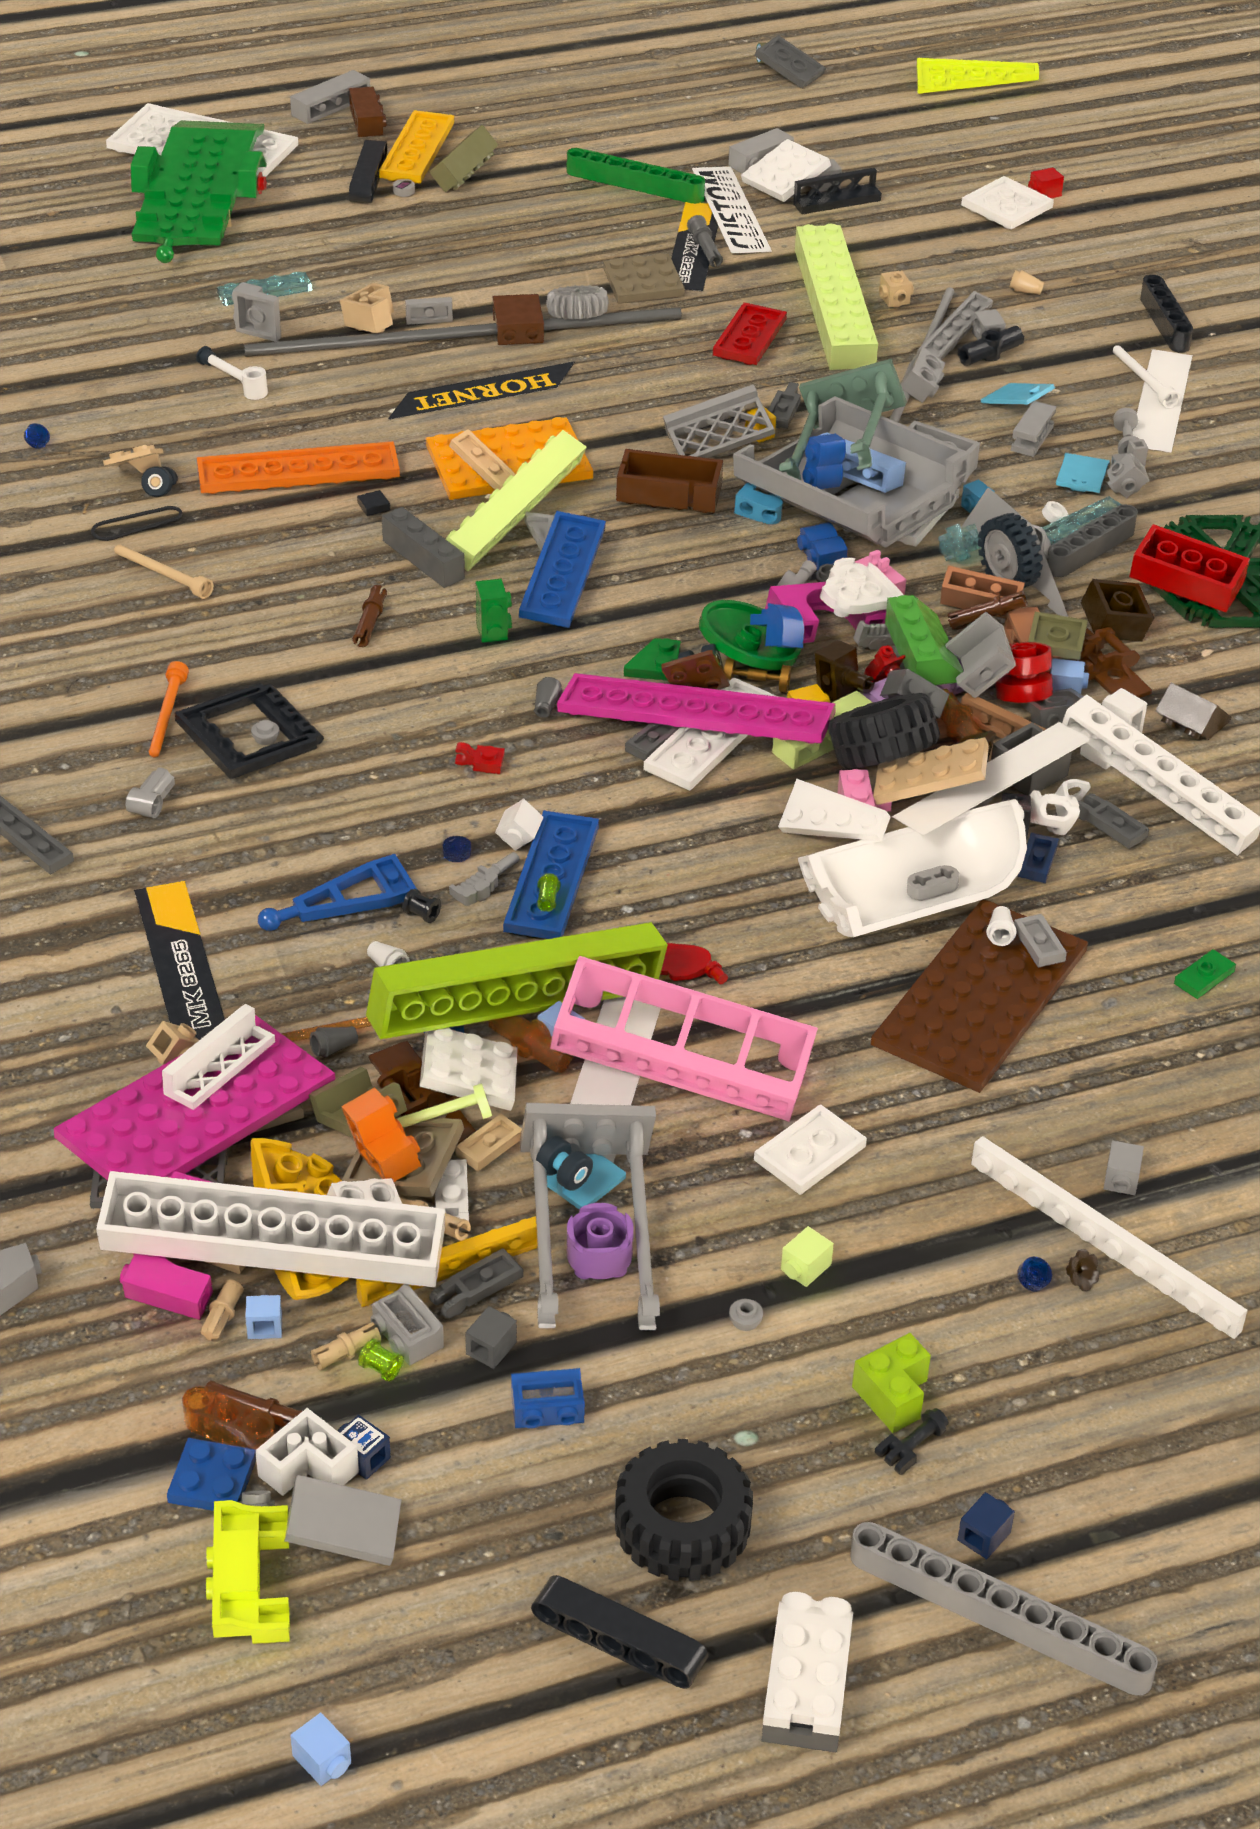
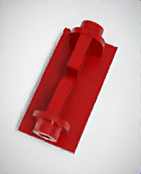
(884, 662)

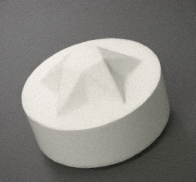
(1054, 511)

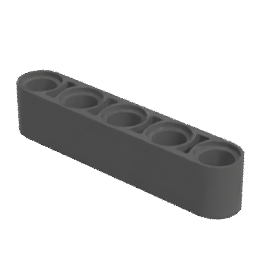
(1092, 540)

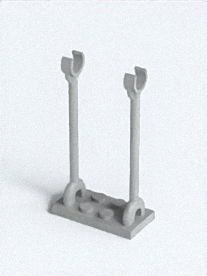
(600, 1132)

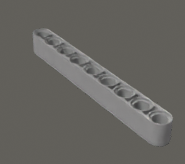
(1018, 1610)

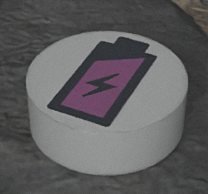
(404, 187)

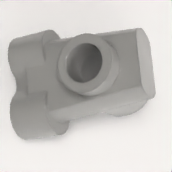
(802, 577)

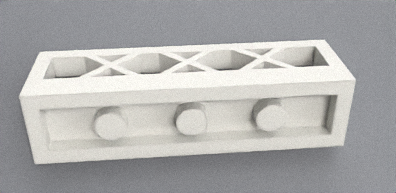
(209, 1056)

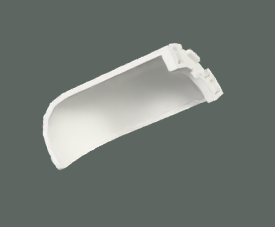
(866, 880)

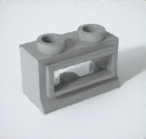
(408, 1324)

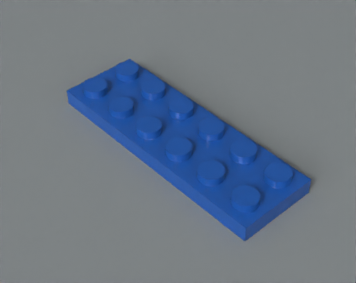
(562, 569)
(558, 849)

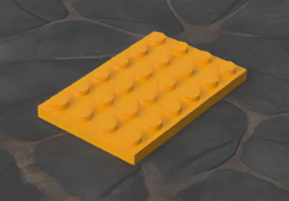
(509, 443)

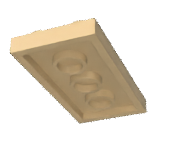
(931, 771)

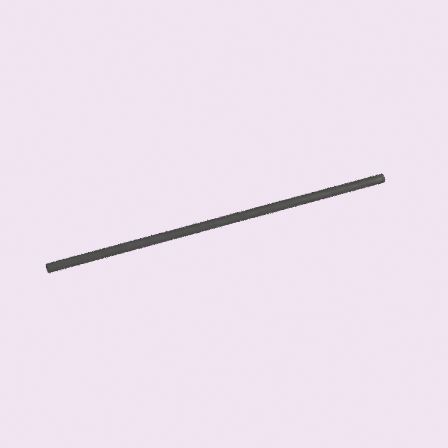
(451, 332)

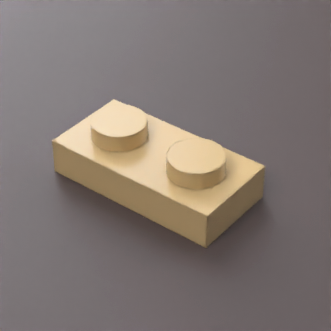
(489, 1142)

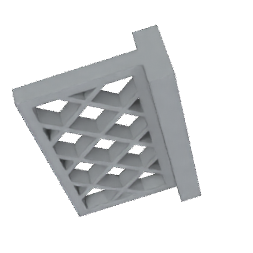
(713, 413)

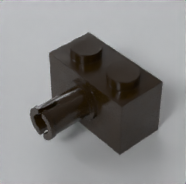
(838, 671)

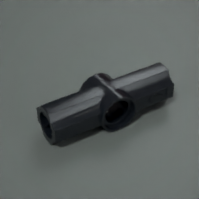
(990, 345)

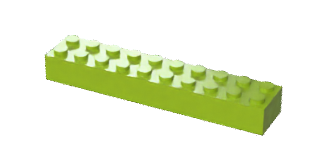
(501, 979)

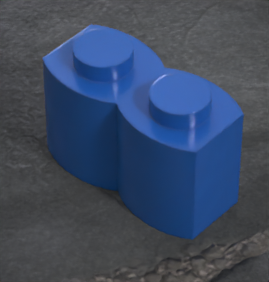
(824, 461)
(822, 544)

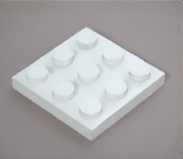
(782, 167)
(1007, 202)
(460, 1060)

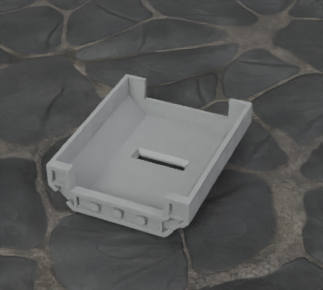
(928, 487)

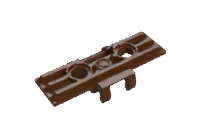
(1111, 664)
(403, 1067)

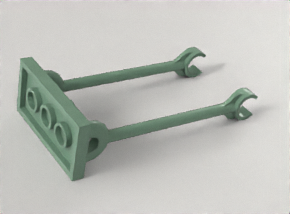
(869, 386)

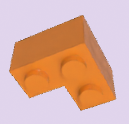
(381, 1136)

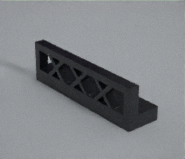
(835, 196)

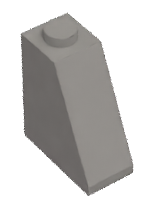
(17, 1275)

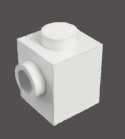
(519, 824)

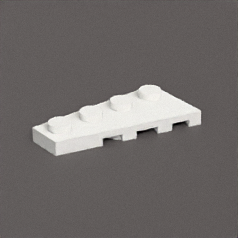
(830, 814)

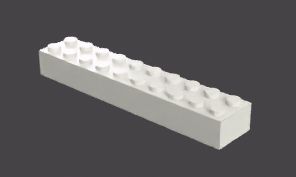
(271, 1229)

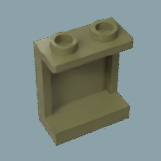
(329, 1098)

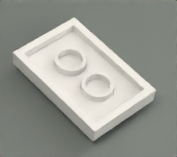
(810, 1149)

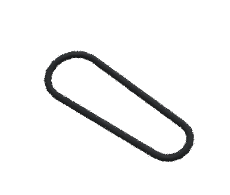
(136, 515)

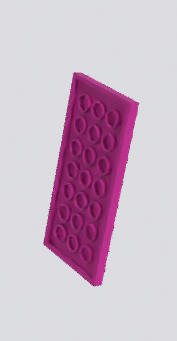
(155, 1135)

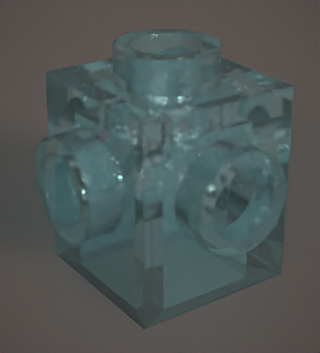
(959, 542)

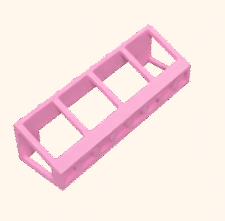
(673, 1063)

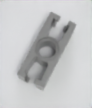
(1033, 428)

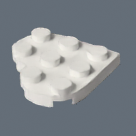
(857, 588)

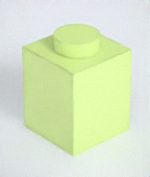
(807, 1256)

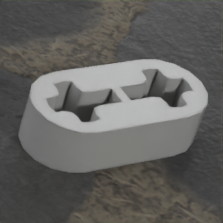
(932, 882)

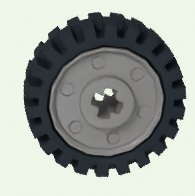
(1010, 549)

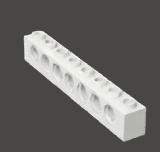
(1164, 775)

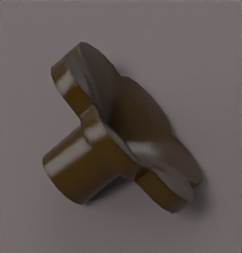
(1083, 1270)

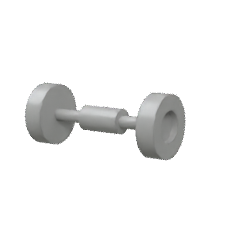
(1125, 421)

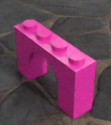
(807, 598)
(167, 1285)

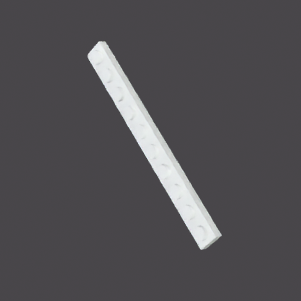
(1109, 1238)

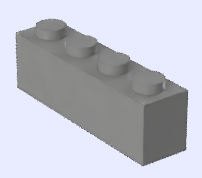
(326, 97)

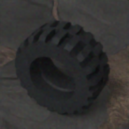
(884, 730)
(683, 1547)

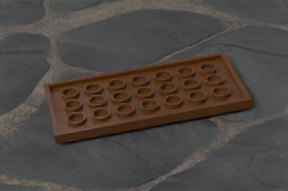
(973, 1002)

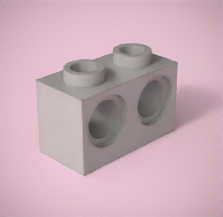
(923, 375)

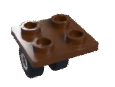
(698, 669)

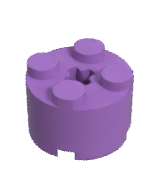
(599, 1242)

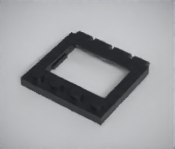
(301, 734)

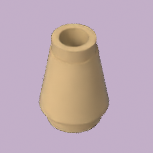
(1026, 283)

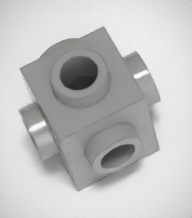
(1127, 476)

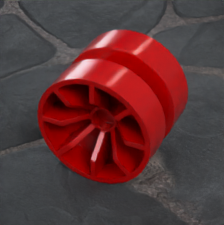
(1029, 677)

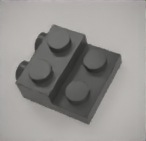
(1053, 709)

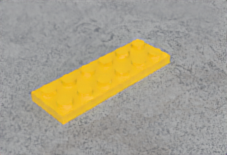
(416, 146)

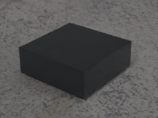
(373, 503)

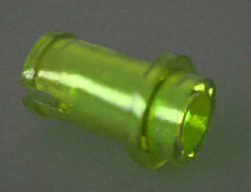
(548, 888)

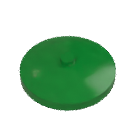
(729, 628)

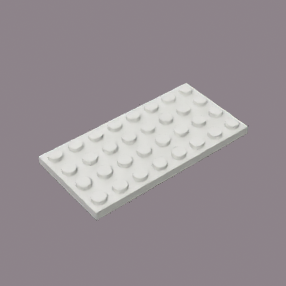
(154, 122)

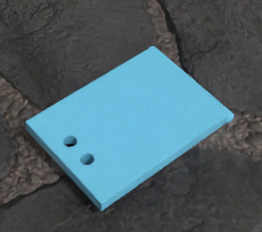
(1018, 393)
(1082, 473)

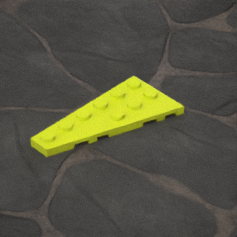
(954, 74)

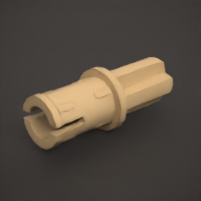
(222, 1309)

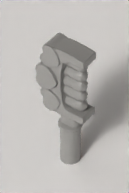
(872, 635)
(483, 882)

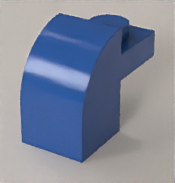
(783, 625)

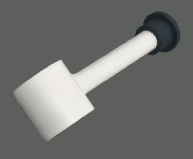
(252, 378)

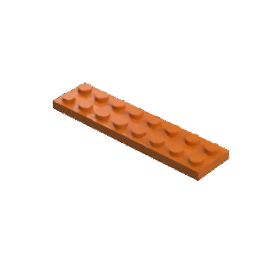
(297, 467)

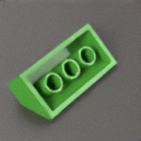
(921, 639)

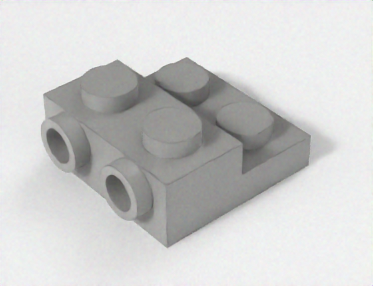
(256, 312)

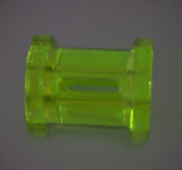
(380, 1360)

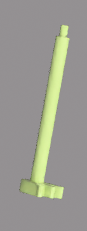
(478, 1097)

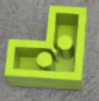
(891, 1381)

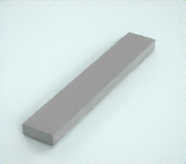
(956, 325)

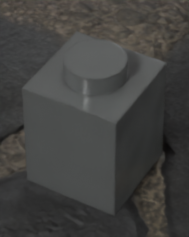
(491, 1337)

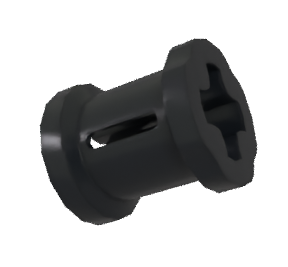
(421, 905)

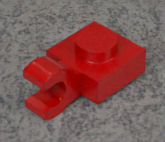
(484, 758)

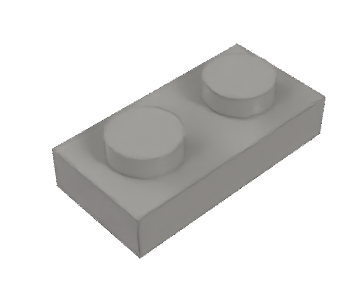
(428, 310)
(1040, 940)

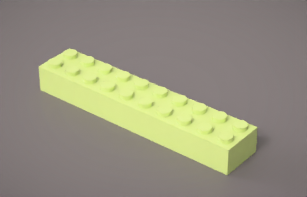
(835, 297)

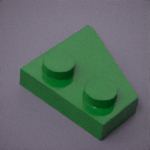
(649, 660)

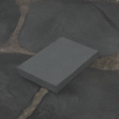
(790, 61)

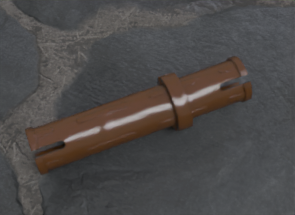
(998, 606)
(372, 609)
(281, 1414)

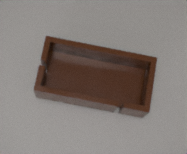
(669, 480)

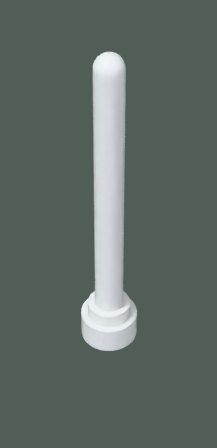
(1167, 395)

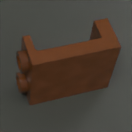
(518, 319)

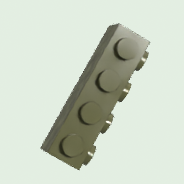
(464, 158)

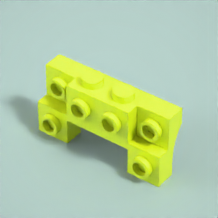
(235, 1562)

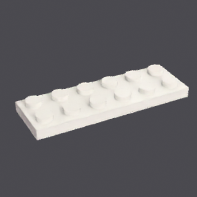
(693, 752)

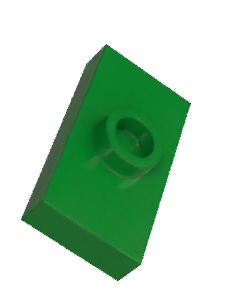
(1205, 974)

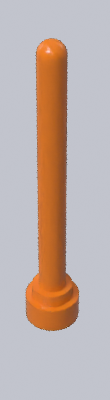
(176, 675)

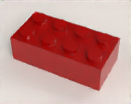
(1189, 568)

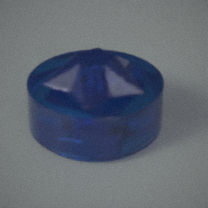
(36, 435)
(456, 848)
(1034, 1274)

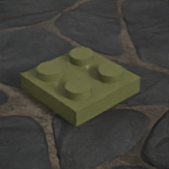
(1061, 633)

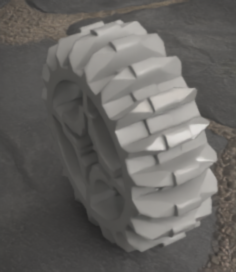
(577, 302)

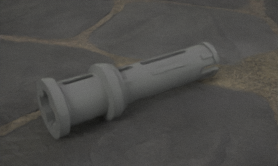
(702, 235)

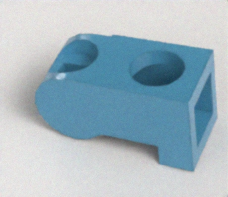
(758, 505)

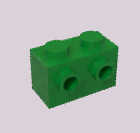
(492, 610)

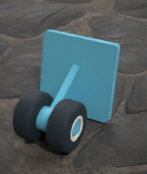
(577, 1175)

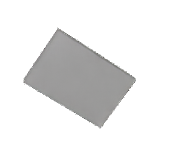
(343, 1520)

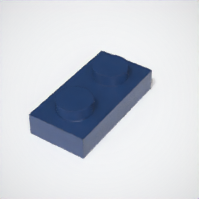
(1038, 857)

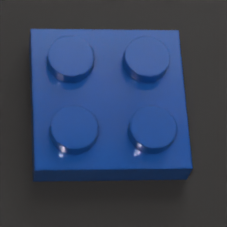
(210, 1474)

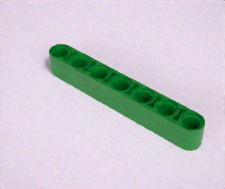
(635, 175)

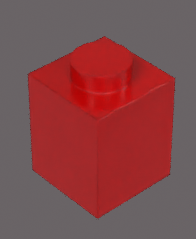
(1047, 182)

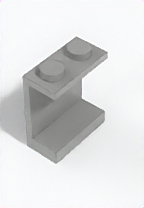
(983, 654)

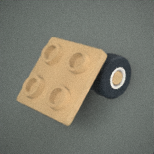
(156, 479)

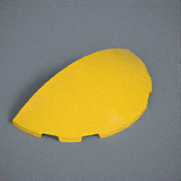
(283, 1169)

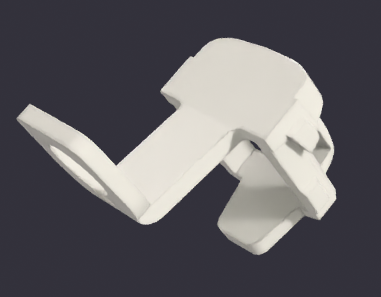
(1066, 806)

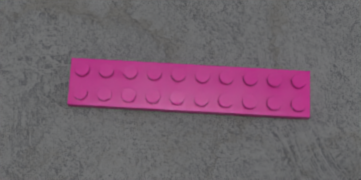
(697, 708)

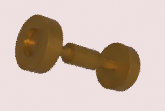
(761, 675)

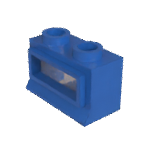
(547, 1398)

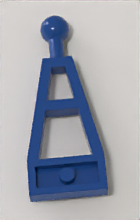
(387, 873)

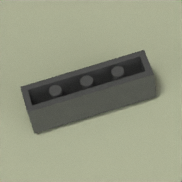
(423, 547)

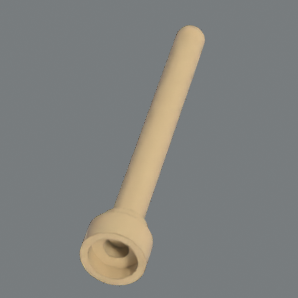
(200, 586)

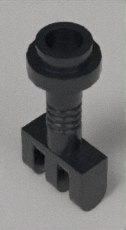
(933, 1423)

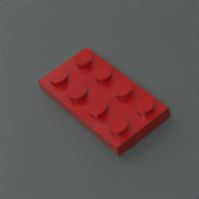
(749, 333)

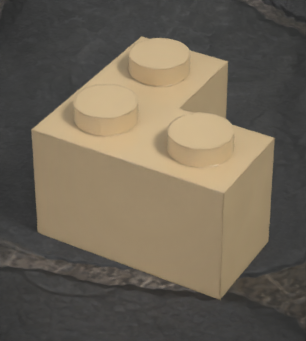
(368, 308)

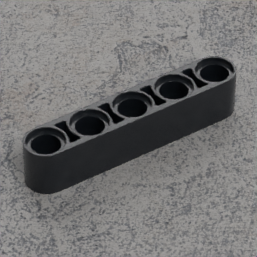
(366, 173)
(1166, 313)
(620, 1631)

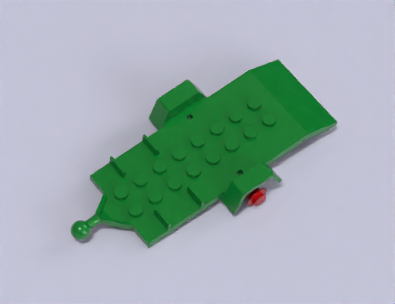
(195, 183)

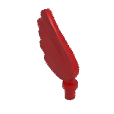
(690, 962)

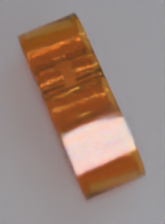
(226, 1419)

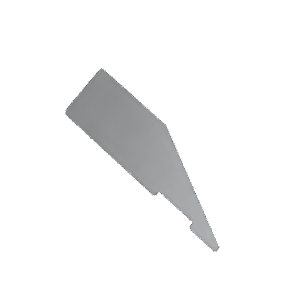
(991, 506)

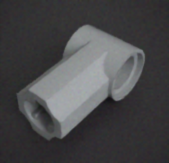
(149, 797)

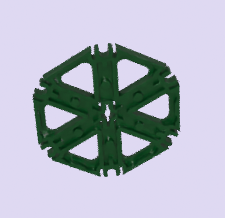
(1242, 542)

